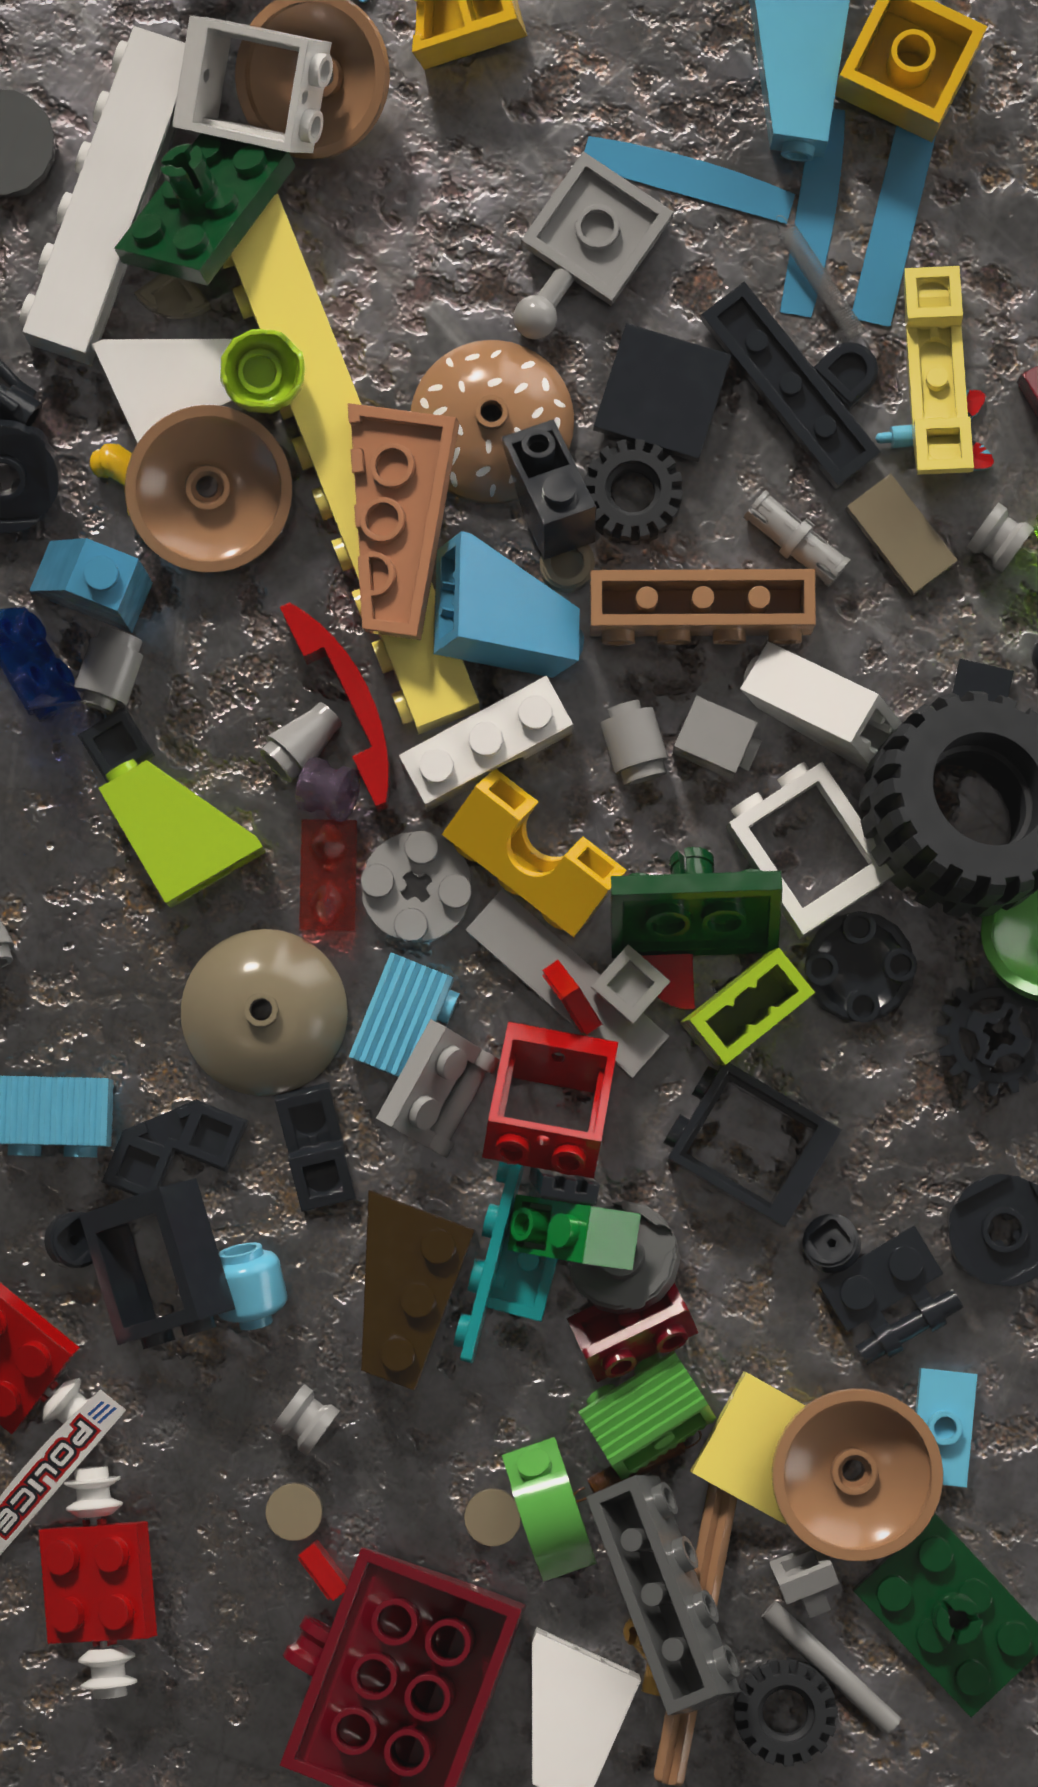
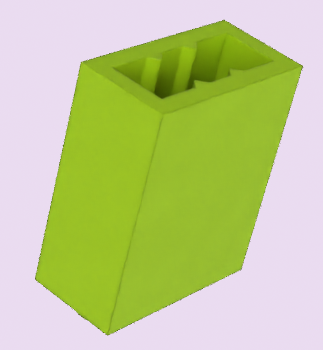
(747, 1007)

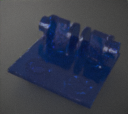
(31, 665)

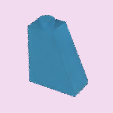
(93, 581)
(500, 613)

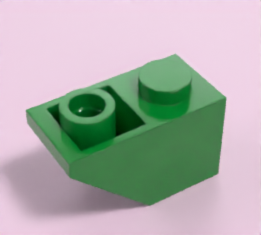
(574, 1232)

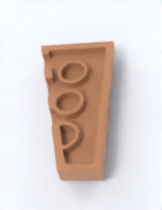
(401, 495)

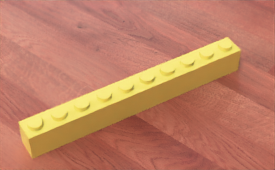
(284, 299)

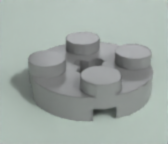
(421, 855)

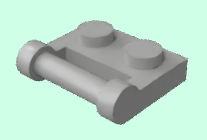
(427, 1081)

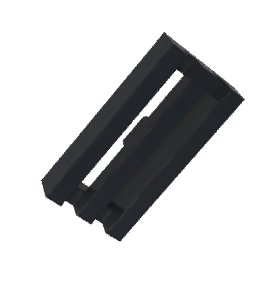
(569, 1187)

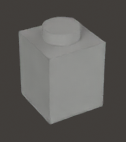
(717, 738)

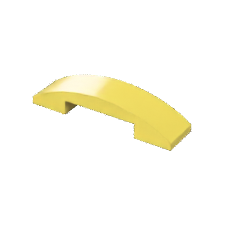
(937, 370)

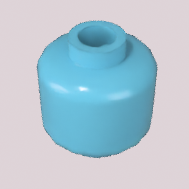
(254, 1284)

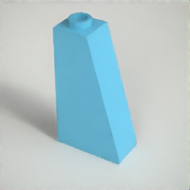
(799, 70)

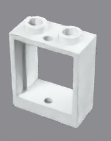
(204, 77)
(837, 899)

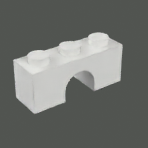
(485, 741)

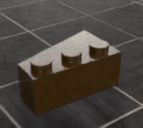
(408, 1285)

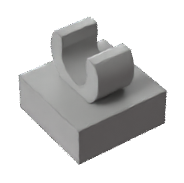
(630, 984)
(804, 1577)

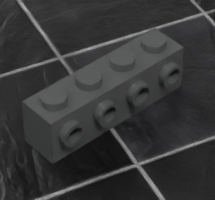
(664, 1594)

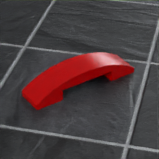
(317, 643)

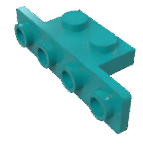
(506, 1278)

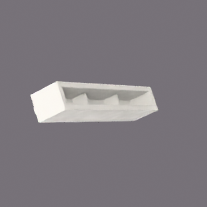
(112, 189)

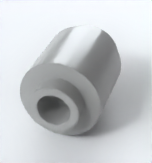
(109, 669)
(634, 743)

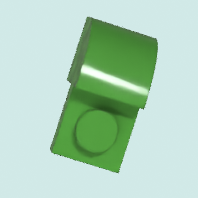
(548, 1509)

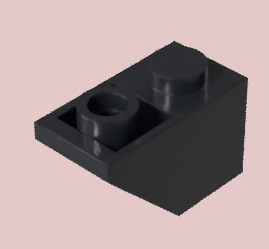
(550, 489)

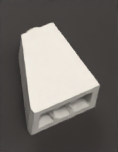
(163, 376)
(819, 704)
(575, 1710)

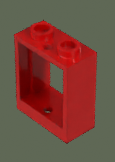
(585, 1067)

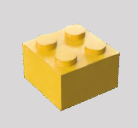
(910, 63)

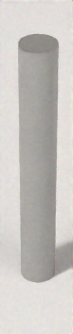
(831, 1668)

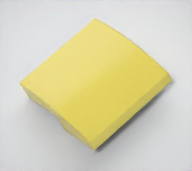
(744, 1443)

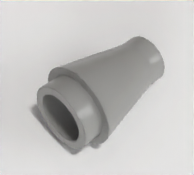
(299, 741)

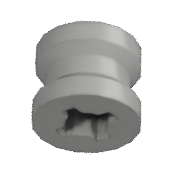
(1000, 537)
(305, 1419)

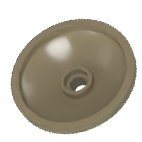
(305, 1018)

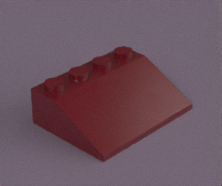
(402, 1678)

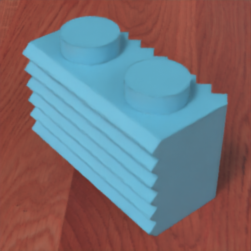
(400, 1012)
(56, 1113)

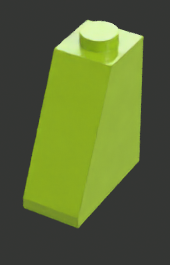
(175, 831)

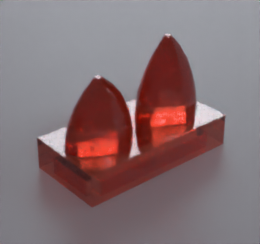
(328, 875)

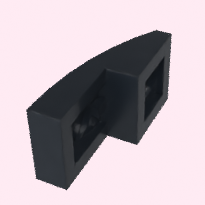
(315, 1146)

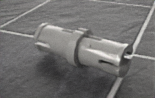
(796, 538)

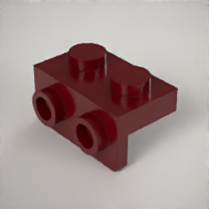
(618, 1342)

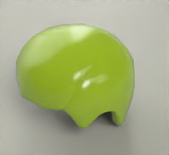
(262, 371)

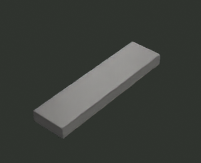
(529, 947)

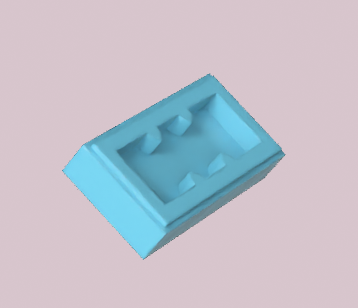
(947, 1407)

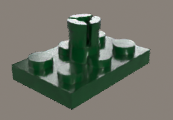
(203, 206)
(696, 909)
(952, 1615)

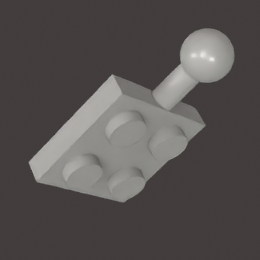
(592, 234)

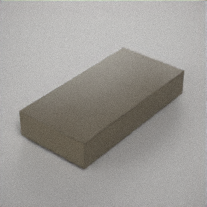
(901, 534)

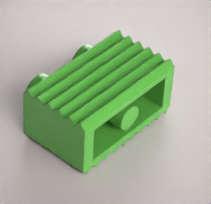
(646, 1413)

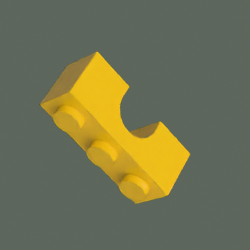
(494, 834)

